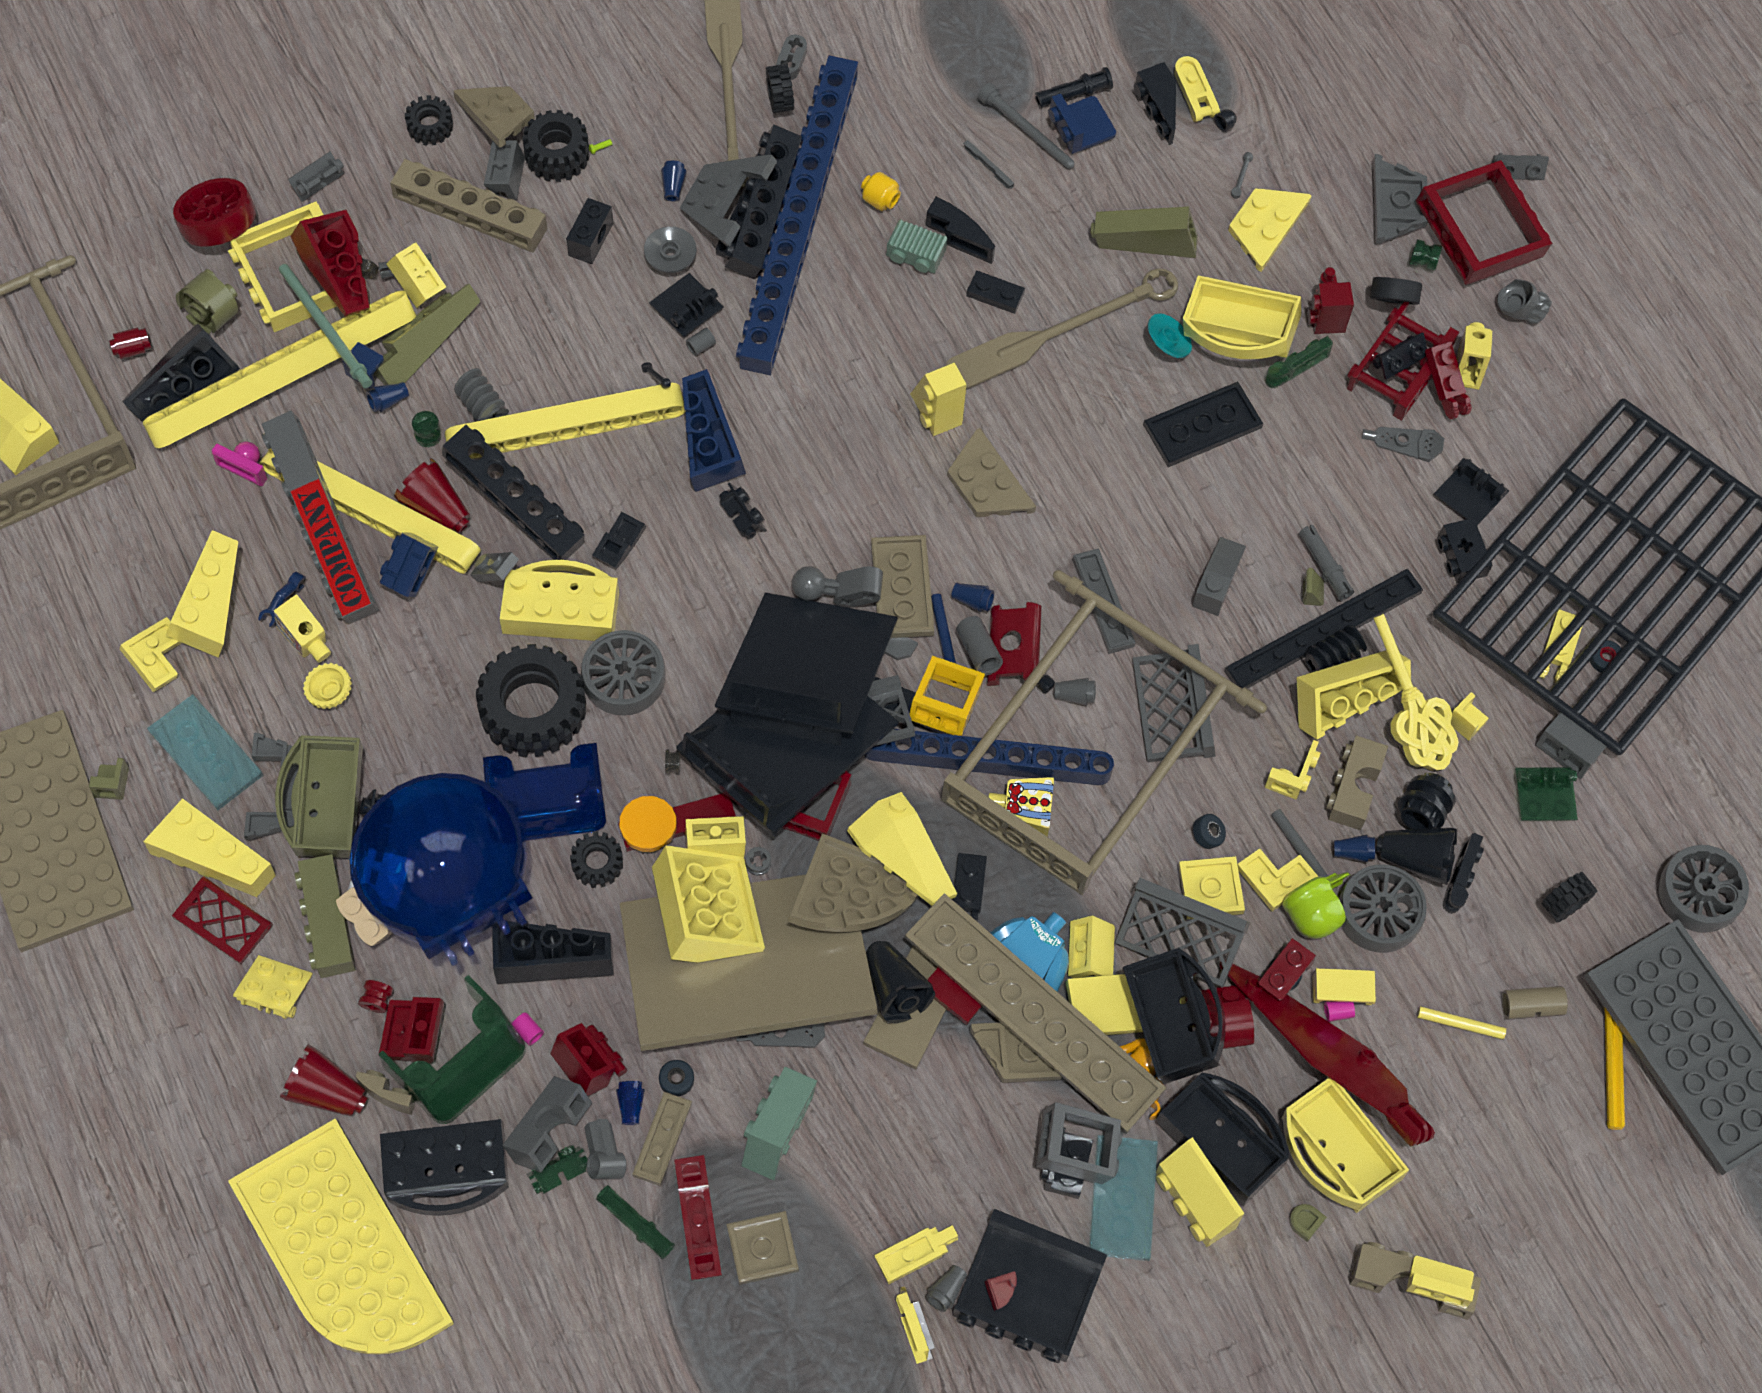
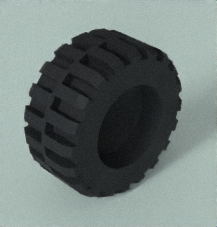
(524, 668)

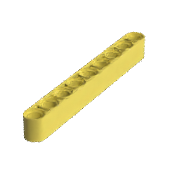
(578, 418)
(390, 516)

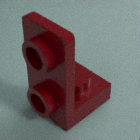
(1287, 969)

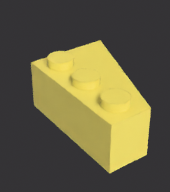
(941, 399)

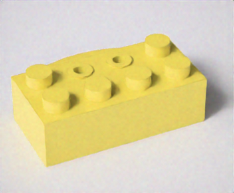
(1241, 319)
(559, 601)
(1349, 1141)

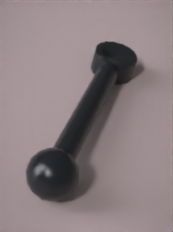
(647, 367)

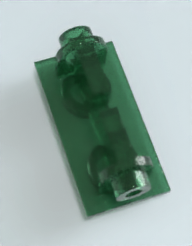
(568, 1162)

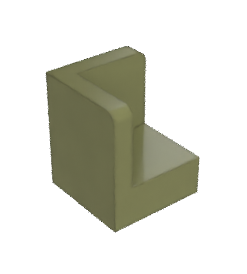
(110, 780)

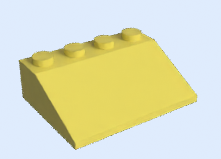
(706, 905)

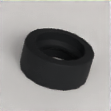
(1396, 290)

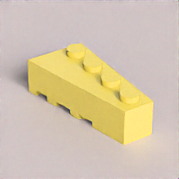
(204, 605)
(202, 845)

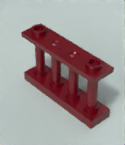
(1415, 381)

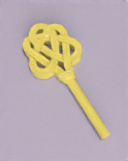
(1419, 719)

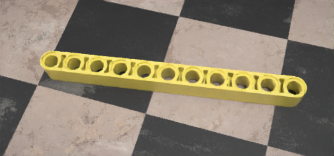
(275, 371)

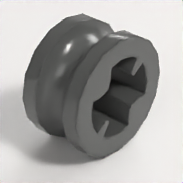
(766, 864)

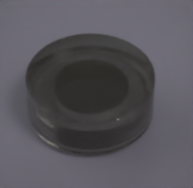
(369, 269)

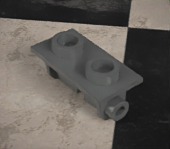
(1524, 166)
(316, 176)

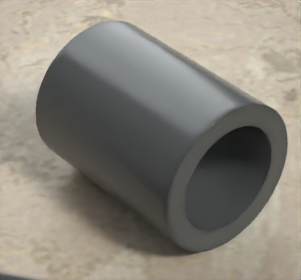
(700, 341)

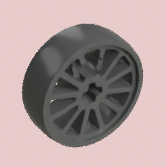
(645, 693)
(1735, 888)
(1413, 898)

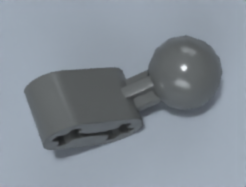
(849, 589)

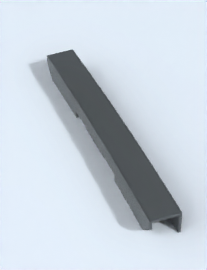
(977, 154)

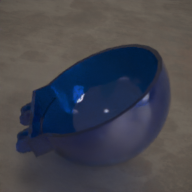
(441, 862)

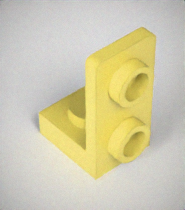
(1286, 783)

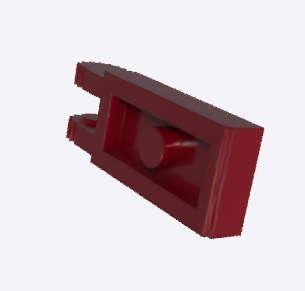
(1448, 380)

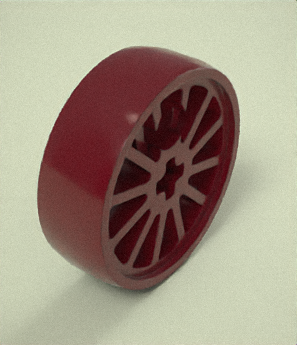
(214, 212)

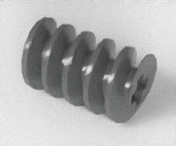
(478, 396)

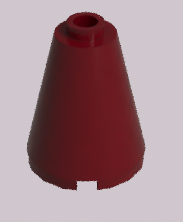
(434, 497)
(323, 1085)

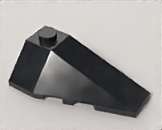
(184, 370)

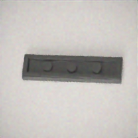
(1095, 576)

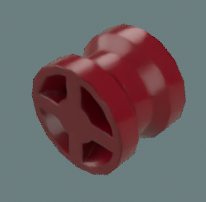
(375, 996)

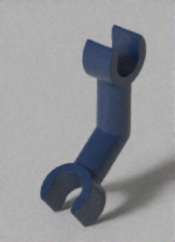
(293, 584)

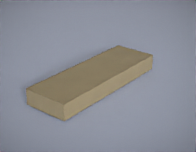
(662, 1139)

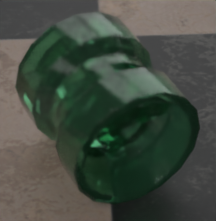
(1425, 254)
(422, 424)

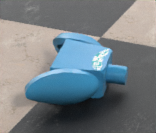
(1037, 946)

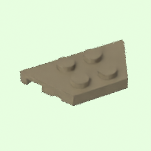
(496, 110)
(987, 481)
(1010, 1056)

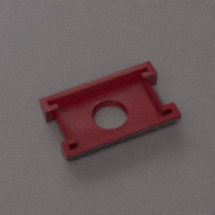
(1026, 656)

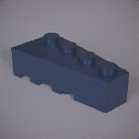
(710, 441)

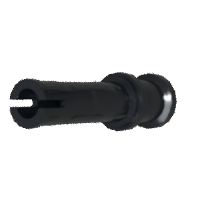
(1084, 85)

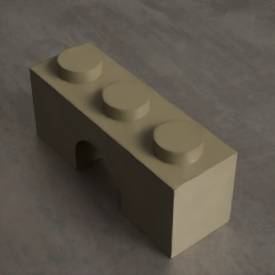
(1351, 804)

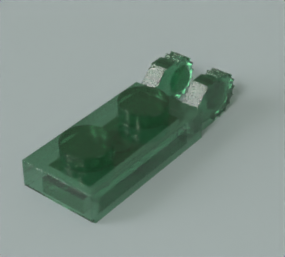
(1297, 363)

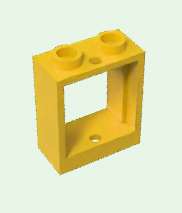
(953, 719)

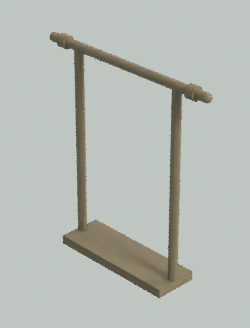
(81, 468)
(1017, 832)

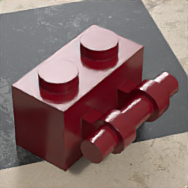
(1331, 304)
(587, 1057)

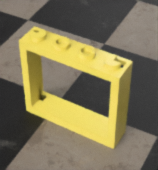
(263, 235)

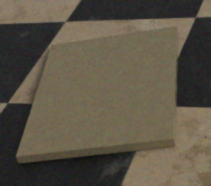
(793, 983)

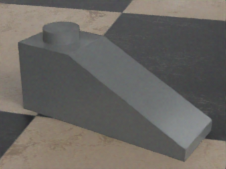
(1218, 576)

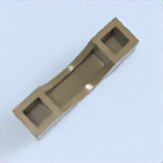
(1378, 1267)

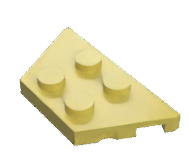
(1266, 222)

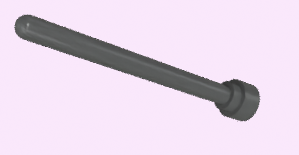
(990, 95)

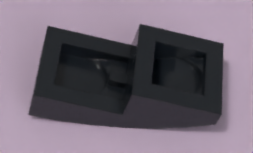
(619, 541)

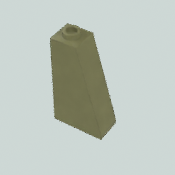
(1147, 231)

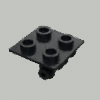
(687, 304)
(1471, 491)

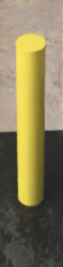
(1461, 1022)

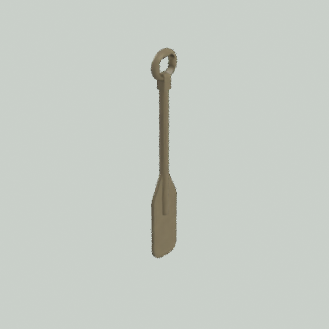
(725, 41)
(1018, 347)

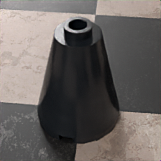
(1421, 851)
(897, 983)

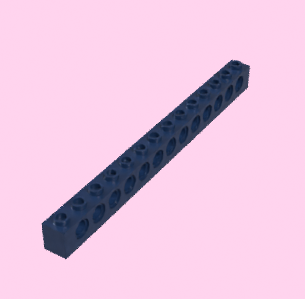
(835, 90)

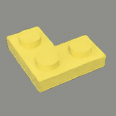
(146, 654)
(1274, 884)

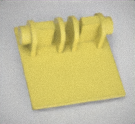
(272, 986)

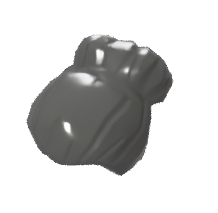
(1523, 301)

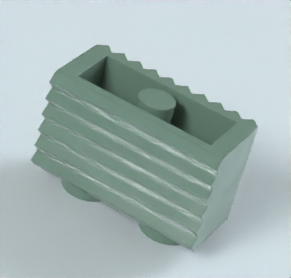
(916, 247)

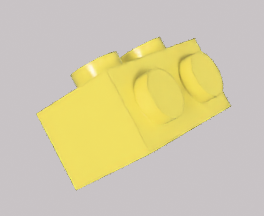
(716, 835)

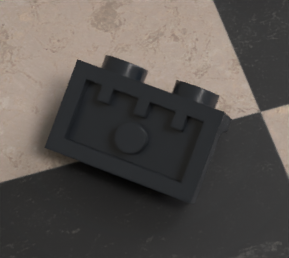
(1075, 1148)

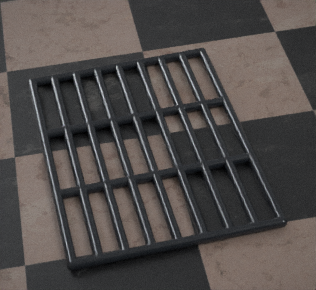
(1591, 606)

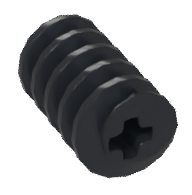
(1335, 648)

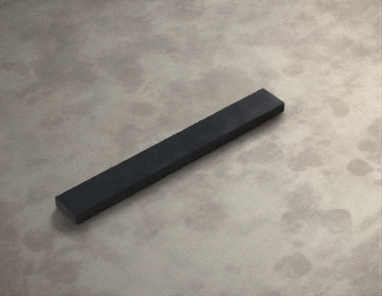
(1294, 644)

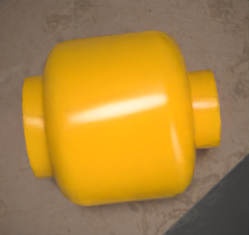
(880, 191)

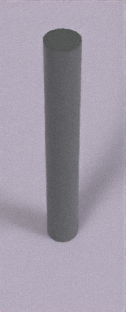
(1297, 842)

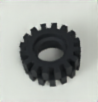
(780, 88)
(432, 132)
(596, 843)
(1569, 897)

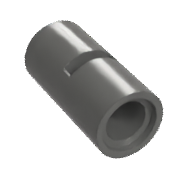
(979, 645)

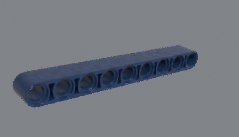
(1000, 764)

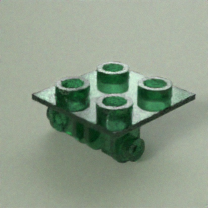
(1546, 793)

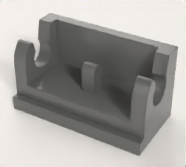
(505, 169)
(1570, 745)

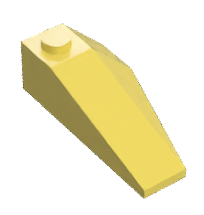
(23, 431)

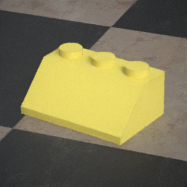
(1199, 1193)

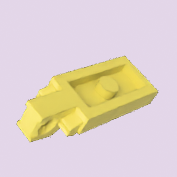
(914, 1252)

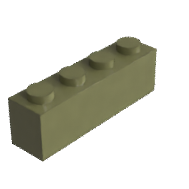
(326, 925)

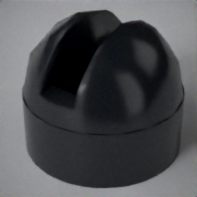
(1225, 120)

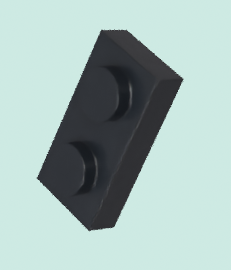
(995, 292)

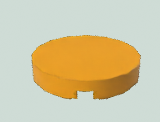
(648, 823)

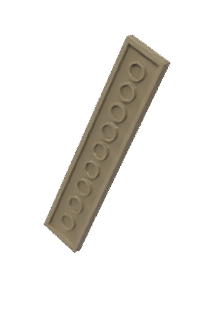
(1035, 1012)

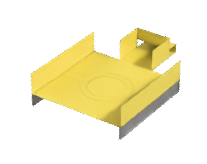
(915, 1327)

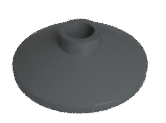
(667, 241)

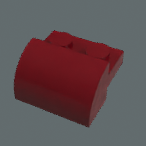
(1238, 1016)
(412, 1029)

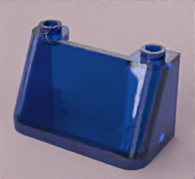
(555, 797)

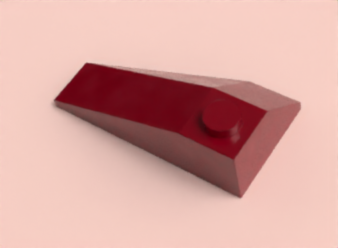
(332, 255)

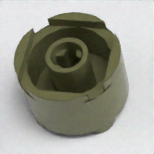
(208, 301)

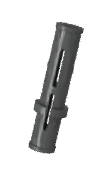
(1332, 571)

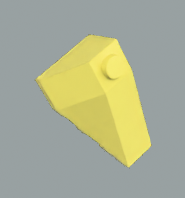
(899, 841)

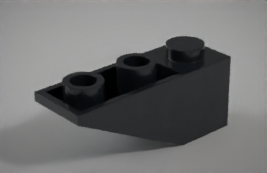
(1158, 91)

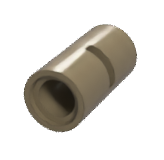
(1528, 1001)

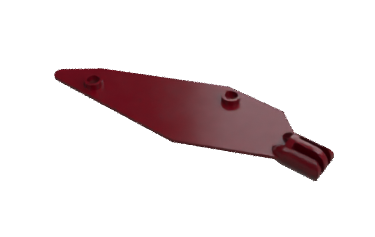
(1338, 1057)

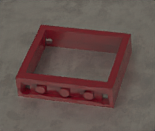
(1455, 242)

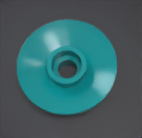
(1169, 335)

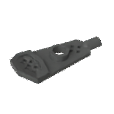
(1413, 447)
(794, 1037)

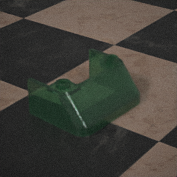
(471, 1071)

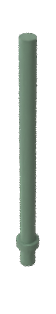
(357, 370)

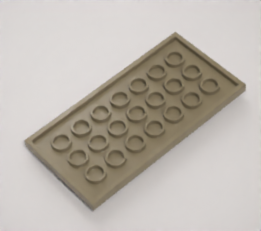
(53, 841)

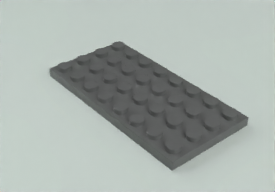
(1689, 1039)

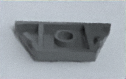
(1395, 200)

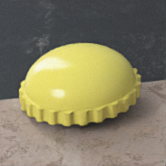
(327, 685)

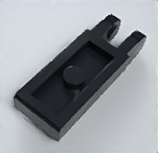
(1463, 875)
(970, 882)

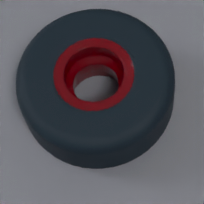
(1598, 661)

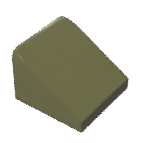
(1313, 588)

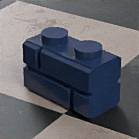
(407, 564)

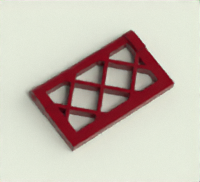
(221, 943)

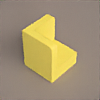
(1467, 718)

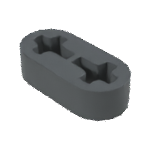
(796, 58)

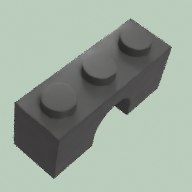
(557, 1104)

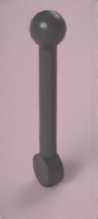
(1236, 191)

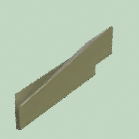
(423, 335)

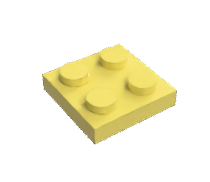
(1213, 883)

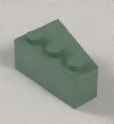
(777, 1121)

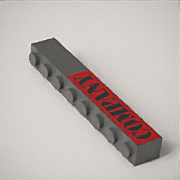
(319, 517)

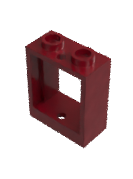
(814, 827)

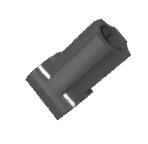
(604, 1159)

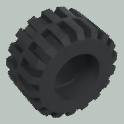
(559, 162)

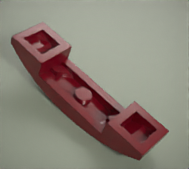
(697, 1217)

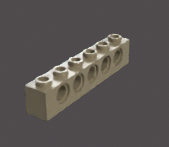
(432, 198)

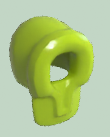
(1316, 907)

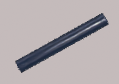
(943, 629)

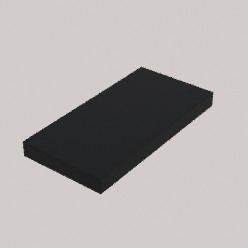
(1203, 424)

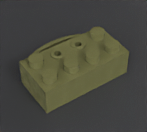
(337, 768)

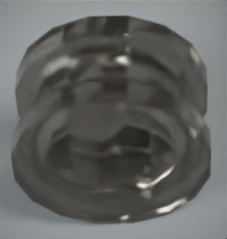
(672, 762)

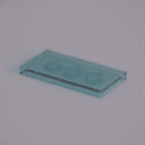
(205, 752)
(1126, 1203)

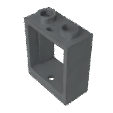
(1051, 1139)

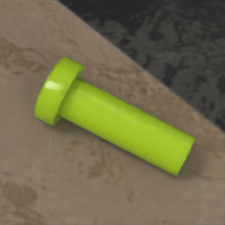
(593, 148)

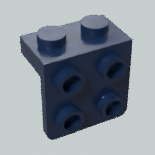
(1081, 122)

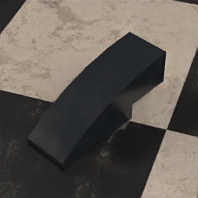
(960, 230)

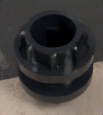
(1426, 802)

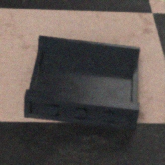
(1050, 1291)

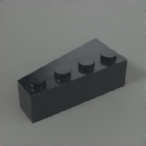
(549, 953)

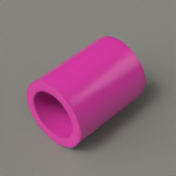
(1338, 1010)
(528, 1028)

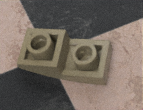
(378, 1088)

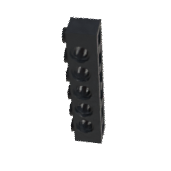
(740, 257)
(470, 441)

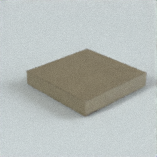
(762, 1247)

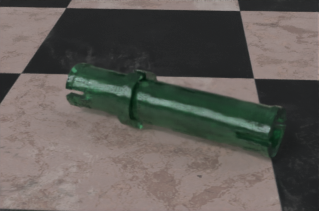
(642, 1228)

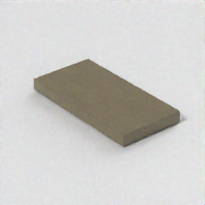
(904, 583)
(909, 1039)

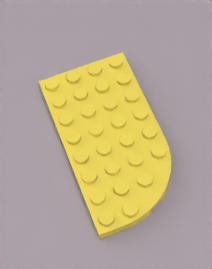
(339, 1246)

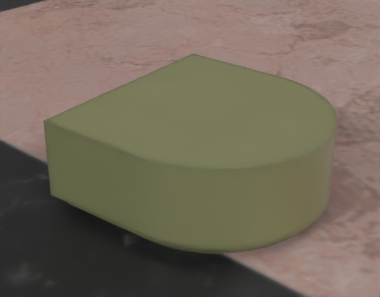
(1306, 1220)

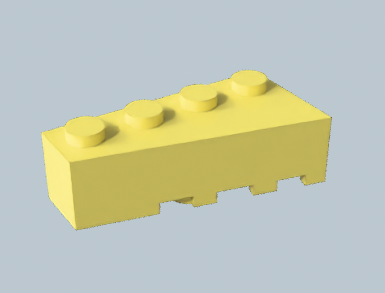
(1344, 690)

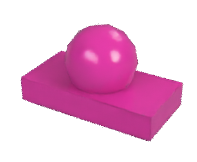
(241, 461)

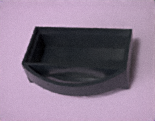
(1156, 992)
(442, 1149)
(1240, 1168)

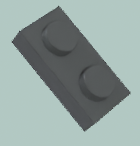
(493, 566)

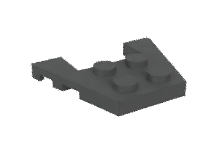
(716, 190)
(266, 823)

